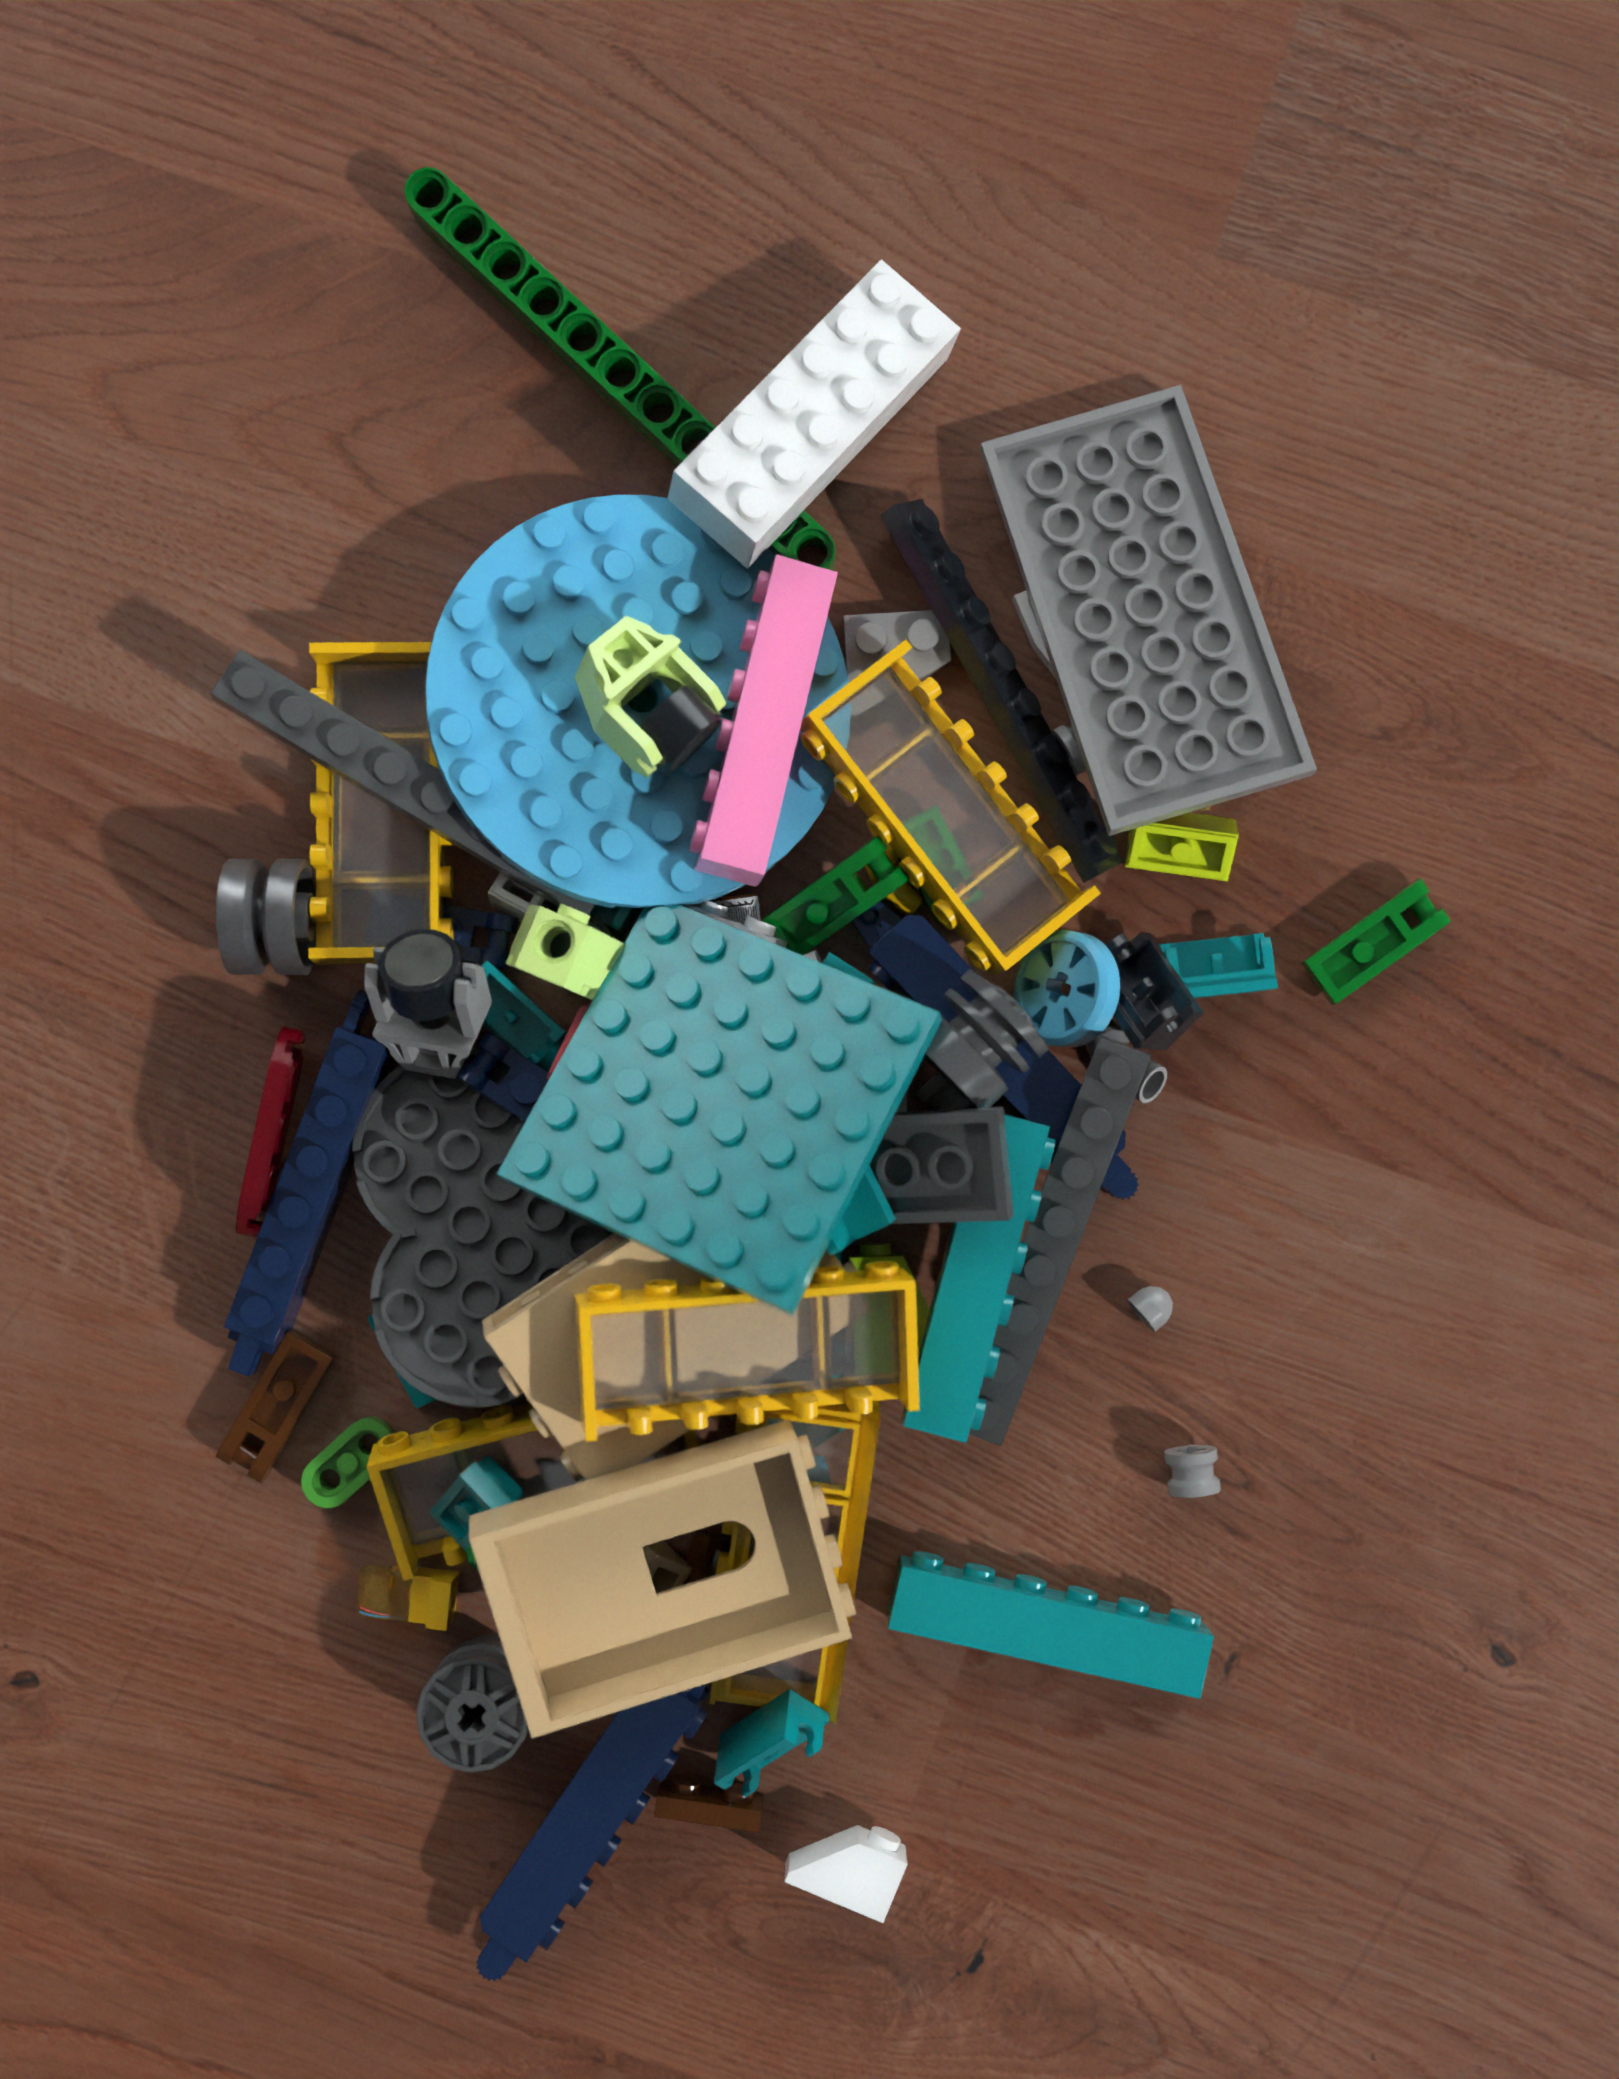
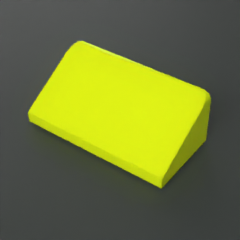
(1185, 846)

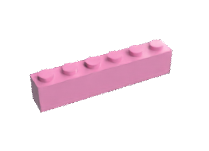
(765, 721)

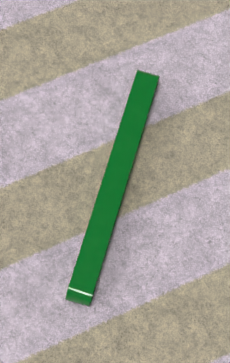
(570, 320)

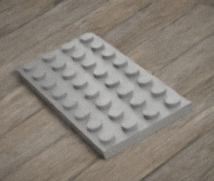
(1146, 610)

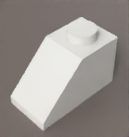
(851, 1869)

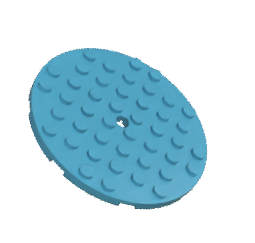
(516, 727)

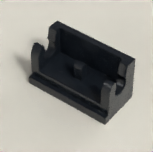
(1153, 998)

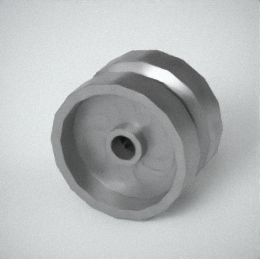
(266, 916)

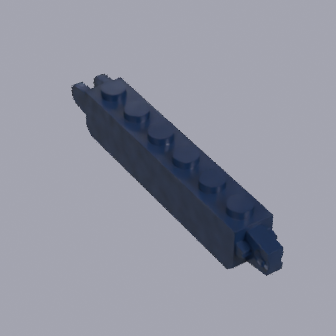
(924, 968)
(306, 1192)
(584, 1827)

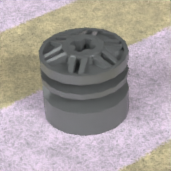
(980, 1039)
(465, 1677)

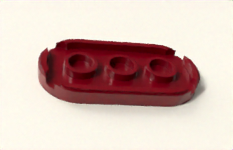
(270, 1130)

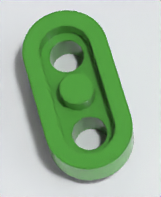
(347, 1458)

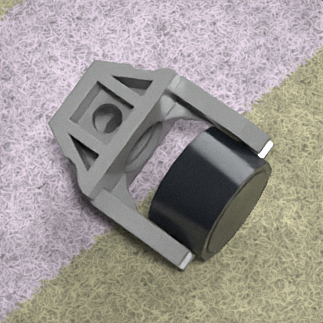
(426, 1001)

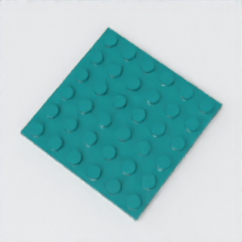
(721, 1102)

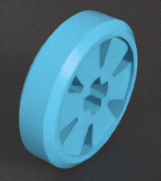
(1093, 995)

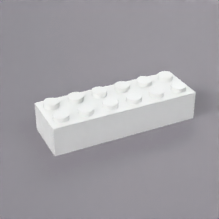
(812, 414)

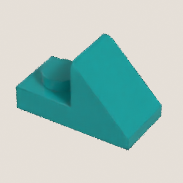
(474, 1491)

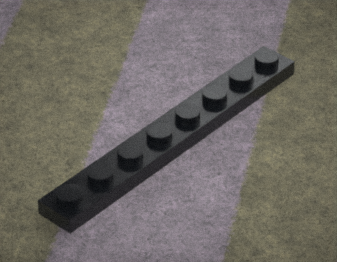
(1002, 688)

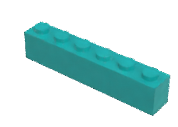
(973, 1297)
(1050, 1625)

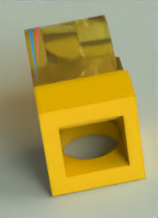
(425, 1599)

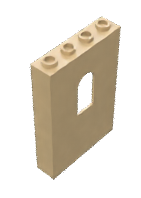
(580, 1597)

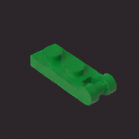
(835, 898)
(1374, 943)

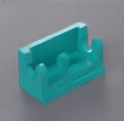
(1224, 965)
(518, 1019)
(767, 1736)

